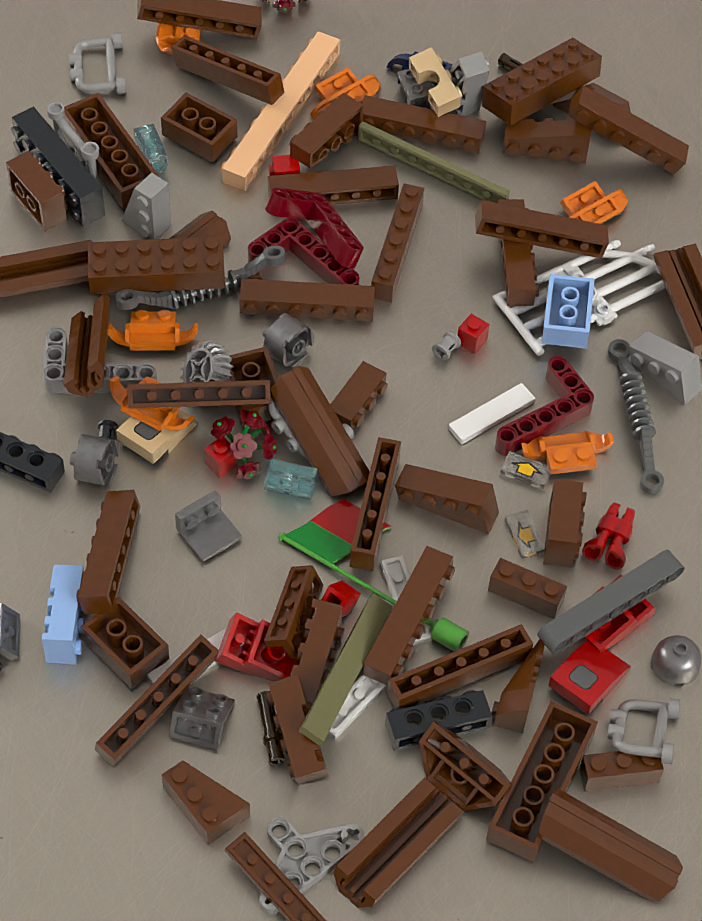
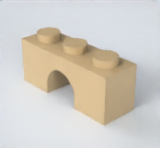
(428, 67)

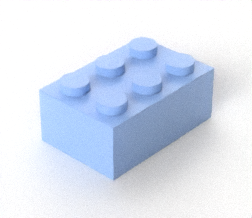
(568, 311)

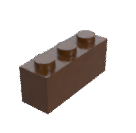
(359, 394)
(527, 588)
(618, 770)

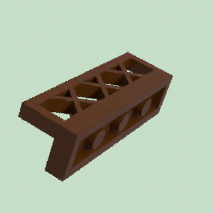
(294, 606)

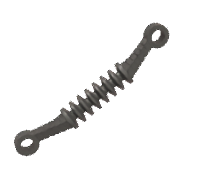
(170, 299)
(638, 413)

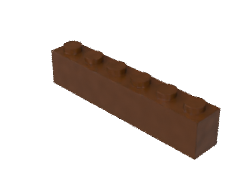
(204, 15)
(228, 70)
(424, 124)
(628, 130)
(343, 185)
(541, 229)
(397, 242)
(518, 267)
(307, 299)
(198, 394)
(375, 504)
(108, 552)
(408, 616)
(460, 668)
(156, 700)

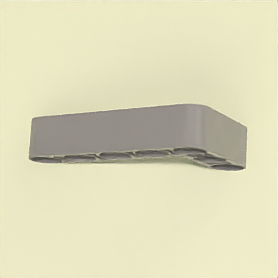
(55, 364)

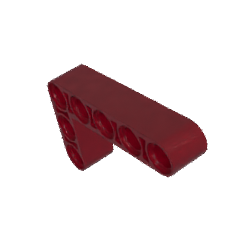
(323, 220)
(307, 247)
(574, 400)

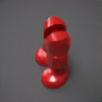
(611, 528)

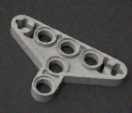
(314, 848)

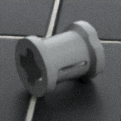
(446, 345)

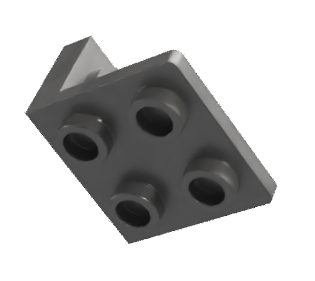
(416, 93)
(206, 526)
(9, 632)
(200, 717)

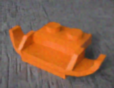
(168, 35)
(345, 83)
(593, 205)
(152, 332)
(155, 417)
(568, 451)

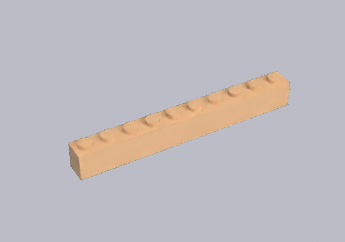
(277, 118)

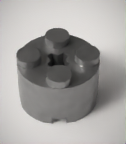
(288, 340)
(95, 459)

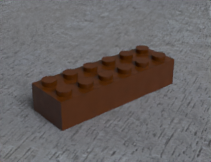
(541, 81)
(120, 160)
(156, 265)
(547, 765)

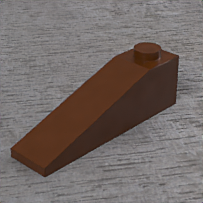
(516, 698)

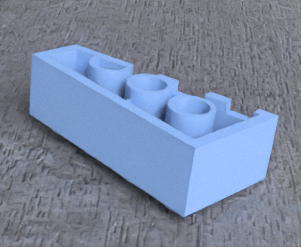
(64, 618)

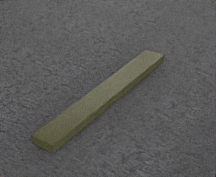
(431, 164)
(345, 669)

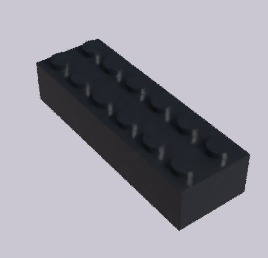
(82, 190)

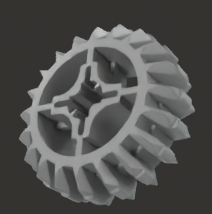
(207, 363)

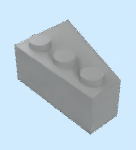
(470, 75)
(149, 207)
(667, 365)

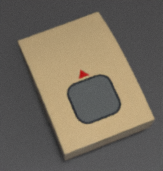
(150, 442)

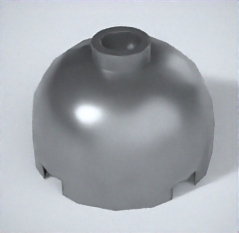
(676, 660)

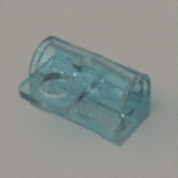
(151, 146)
(291, 479)

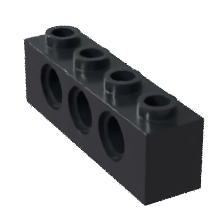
(23, 467)
(405, 735)

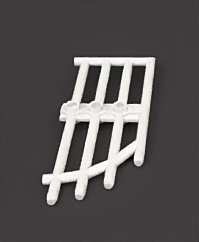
(601, 312)

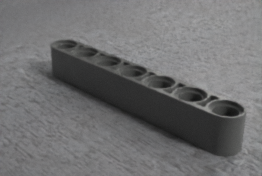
(610, 602)

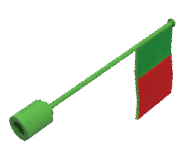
(330, 539)

